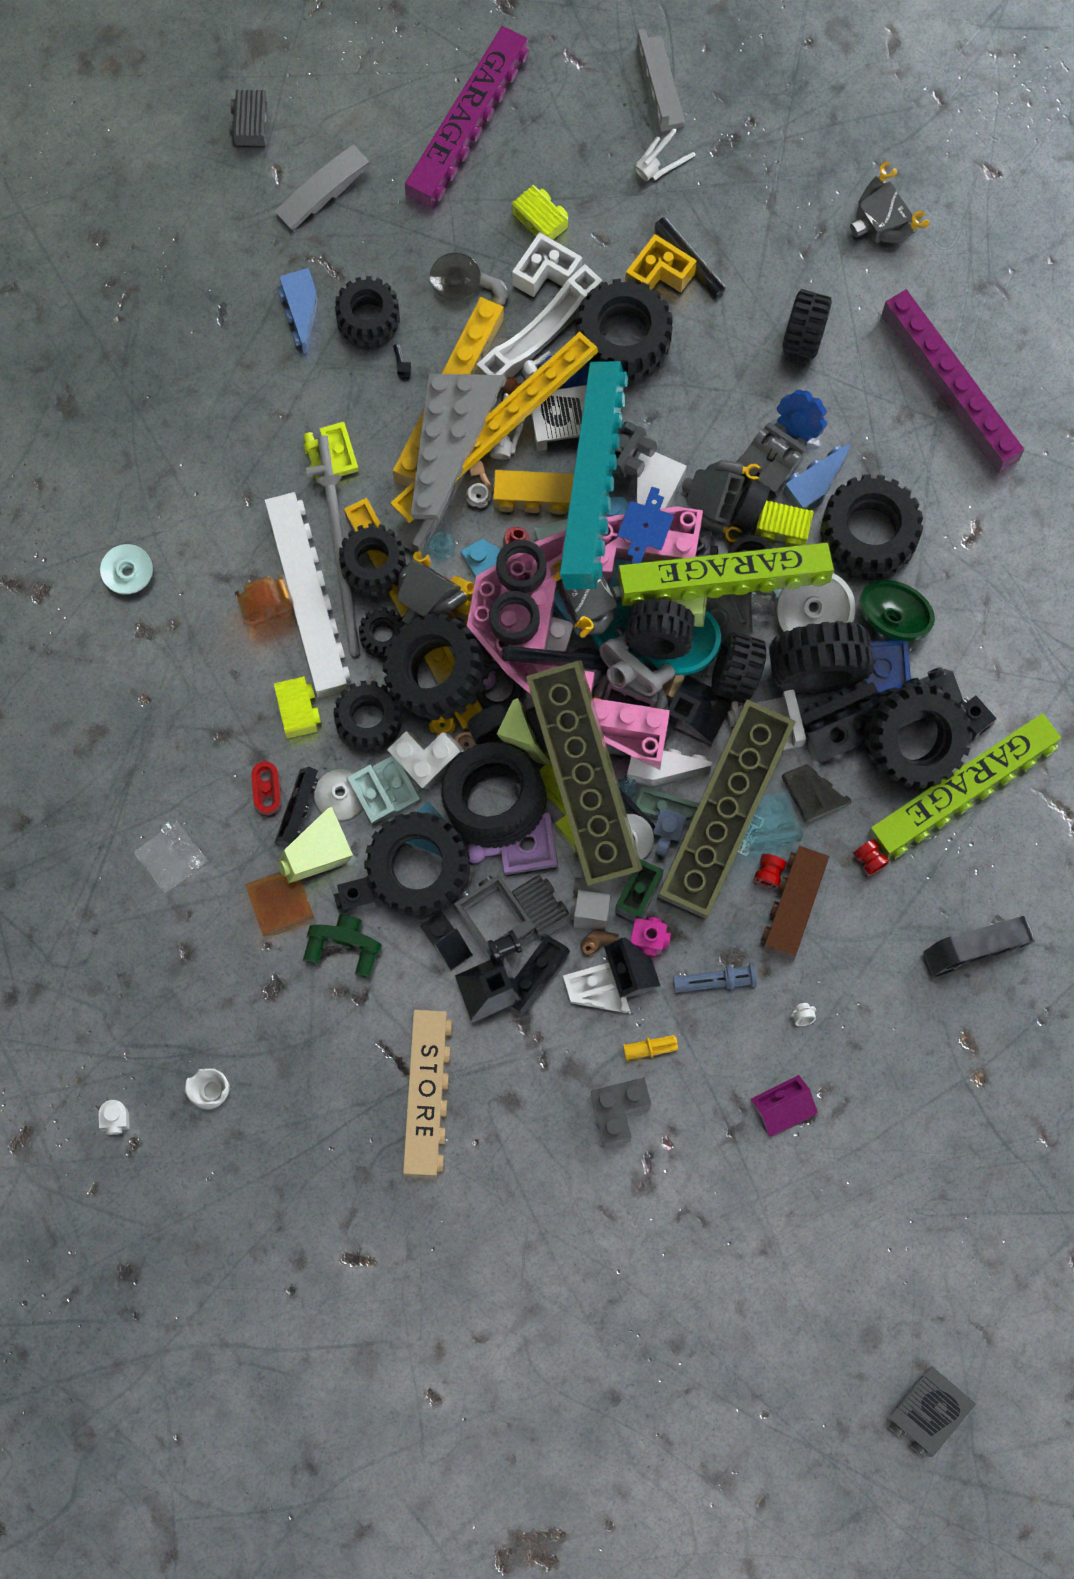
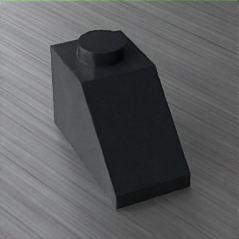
(631, 968)

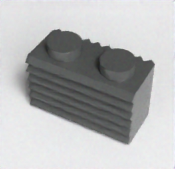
(249, 118)
(541, 906)

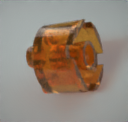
(265, 600)

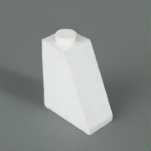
(662, 474)

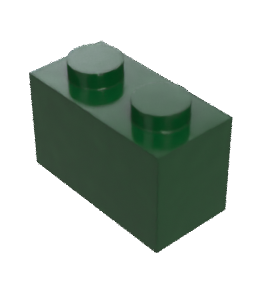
(639, 891)

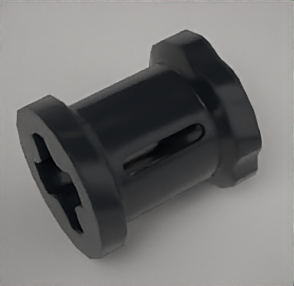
(504, 946)

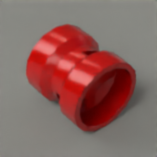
(870, 856)
(770, 871)

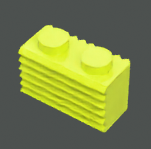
(539, 213)
(784, 524)
(296, 707)

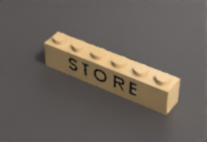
(425, 1094)

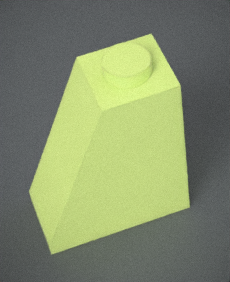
(316, 849)

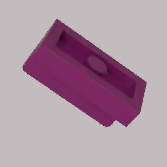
(785, 1105)

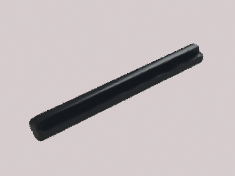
(552, 657)

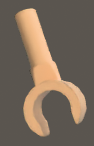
(478, 469)

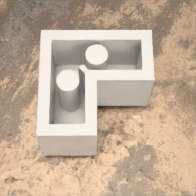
(543, 261)
(425, 763)

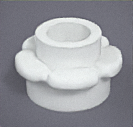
(481, 489)
(803, 1014)

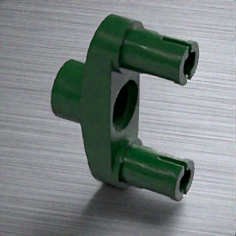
(346, 934)

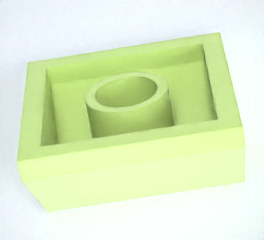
(518, 732)

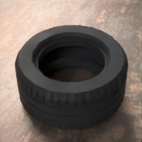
(474, 766)

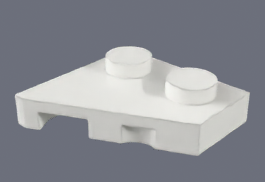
(595, 989)

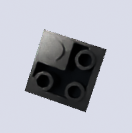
(698, 710)
(488, 988)

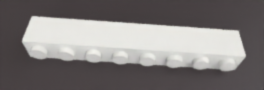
(305, 588)

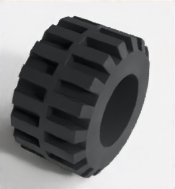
(363, 293)
(807, 324)
(363, 541)
(660, 629)
(739, 667)
(367, 696)

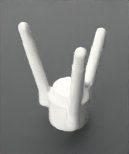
(648, 165)
(505, 447)

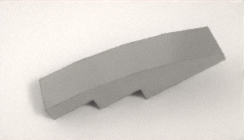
(322, 186)

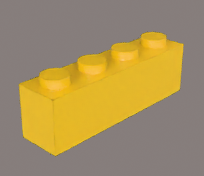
(532, 491)

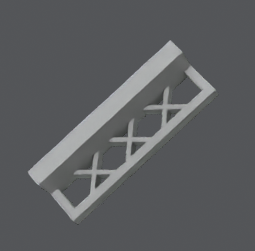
(660, 81)
(419, 531)

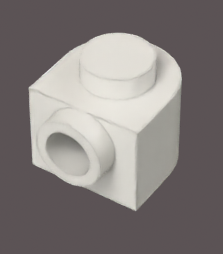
(113, 1117)

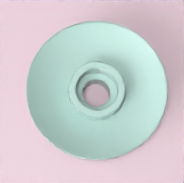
(123, 558)

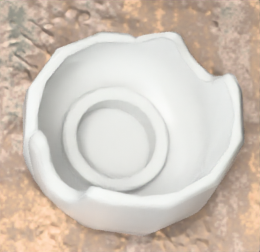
(207, 1088)

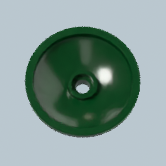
(896, 610)

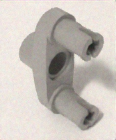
(628, 670)

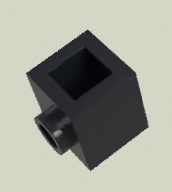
(979, 715)
(354, 896)

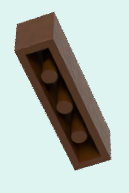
(795, 903)

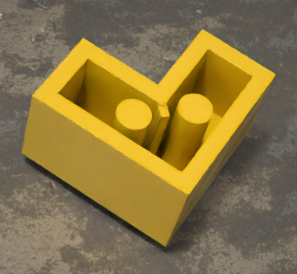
(662, 262)

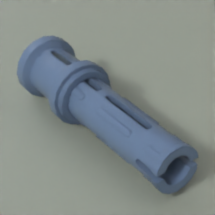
(681, 983)

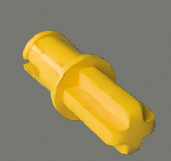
(650, 1047)

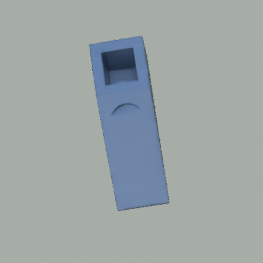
(302, 300)
(813, 485)

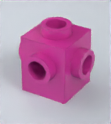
(650, 927)

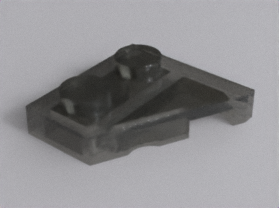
(812, 793)

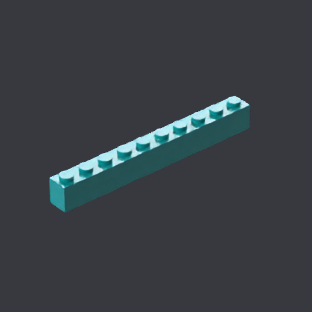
(593, 476)

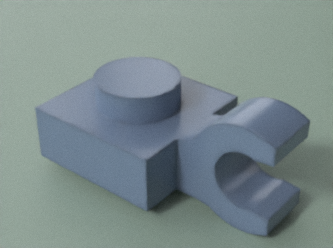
(669, 827)

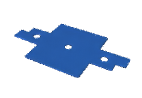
(637, 516)

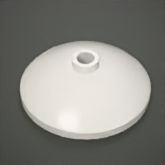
(833, 602)

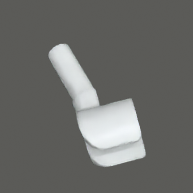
(531, 366)

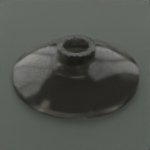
(455, 266)

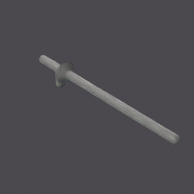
(329, 482)

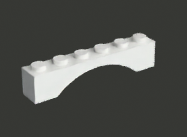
(559, 313)

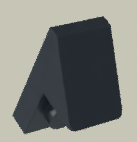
(446, 941)

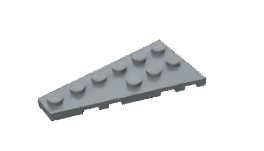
(450, 428)

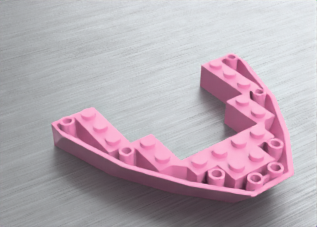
(627, 727)

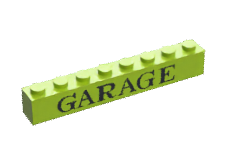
(726, 574)
(969, 783)

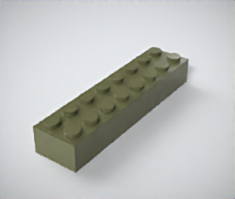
(584, 772)
(726, 809)

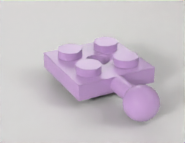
(516, 859)

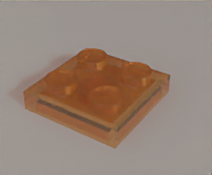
(278, 902)

